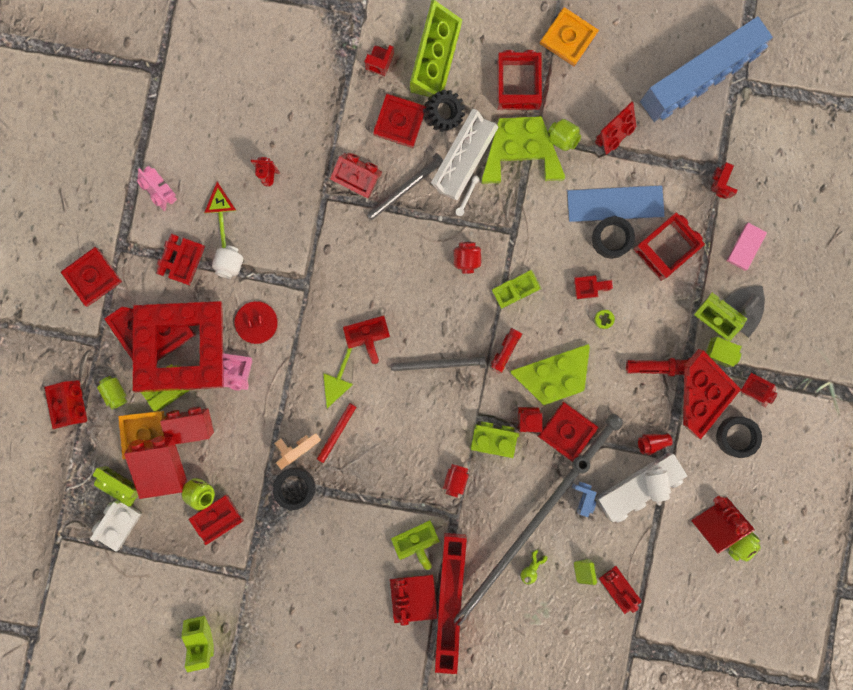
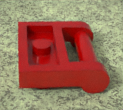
(509, 343)

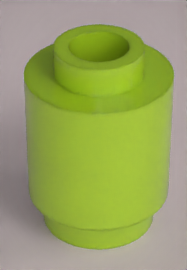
(112, 392)

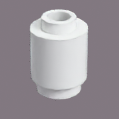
(658, 484)

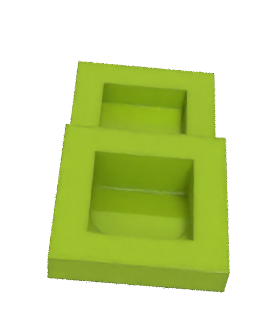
(516, 289)

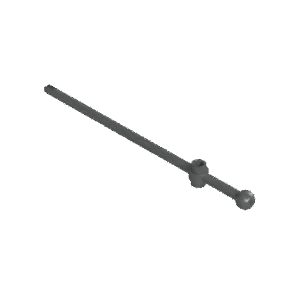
(614, 423)

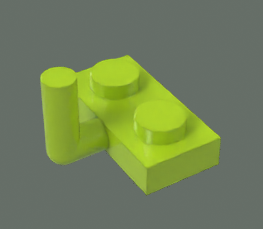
(416, 541)

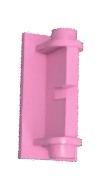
(159, 195)

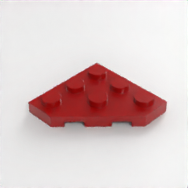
(167, 337)
(706, 393)

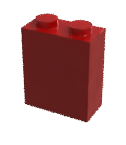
(155, 467)

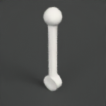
(460, 211)

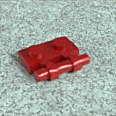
(186, 260)

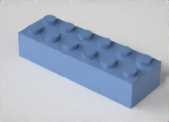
(706, 69)

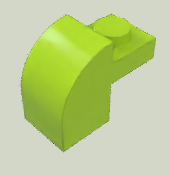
(198, 642)

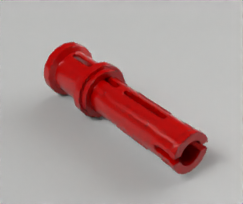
(670, 367)

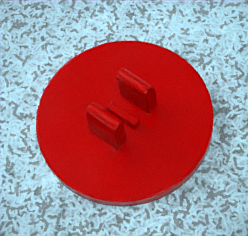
(256, 322)

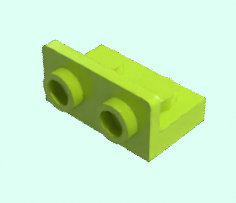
(494, 440)
(115, 485)

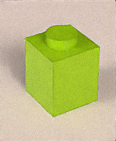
(723, 352)

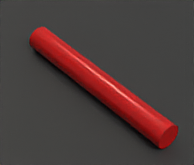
(336, 432)

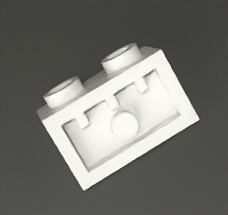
(115, 525)

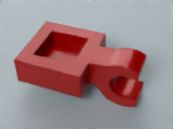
(588, 287)

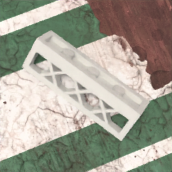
(465, 156)

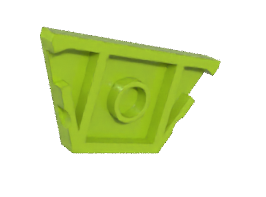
(555, 376)

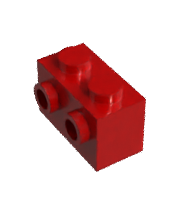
(188, 425)

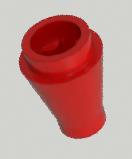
(653, 443)

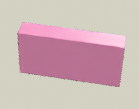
(746, 246)

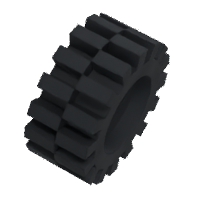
(454, 105)

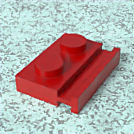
(216, 519)

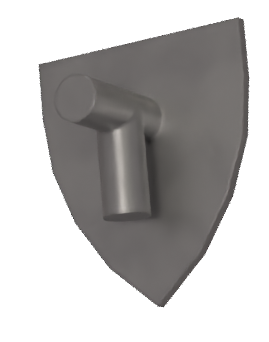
(750, 304)

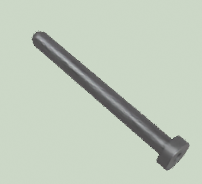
(406, 187)
(442, 363)

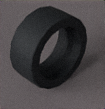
(624, 225)
(756, 437)
(277, 489)

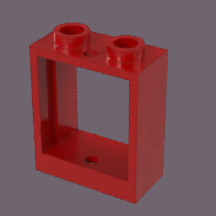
(519, 102)
(654, 262)

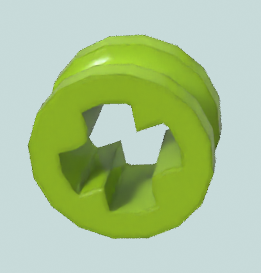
(597, 321)

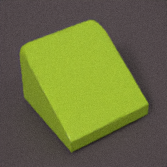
(585, 572)

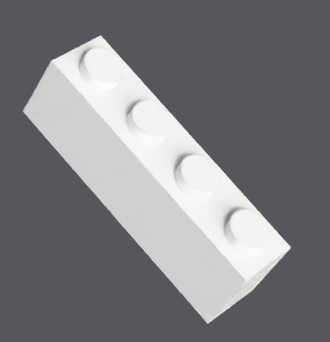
(633, 493)

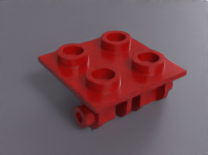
(617, 129)
(722, 524)
(413, 599)

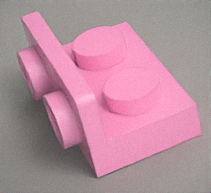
(236, 371)

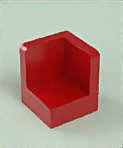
(379, 60)

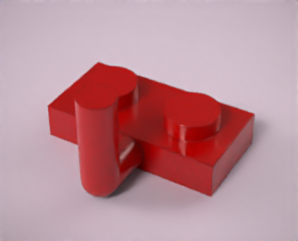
(367, 333)

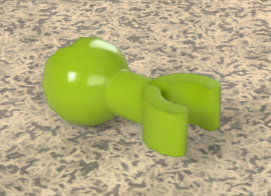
(530, 571)

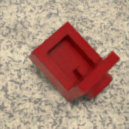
(721, 177)

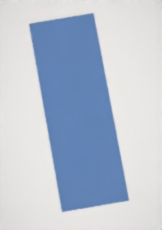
(619, 202)

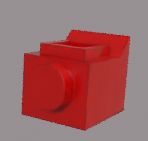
(529, 419)

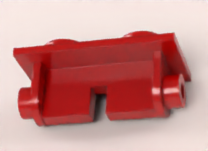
(265, 170)
(620, 590)

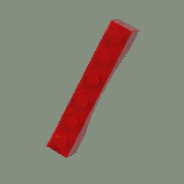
(450, 603)

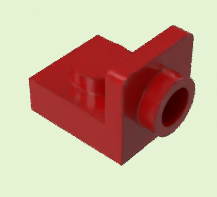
(759, 390)

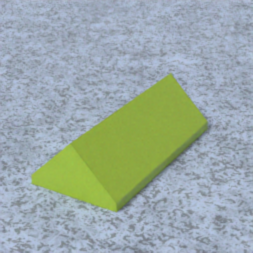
(435, 51)

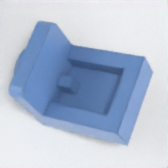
(587, 503)

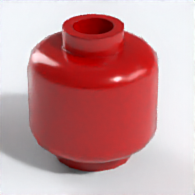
(467, 257)

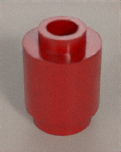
(455, 480)

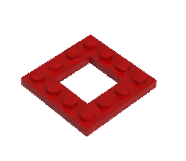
(145, 323)

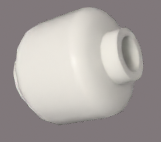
(227, 262)

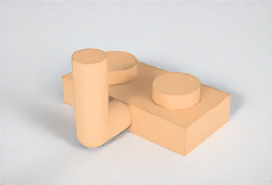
(289, 454)

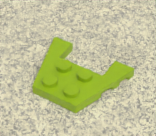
(522, 140)

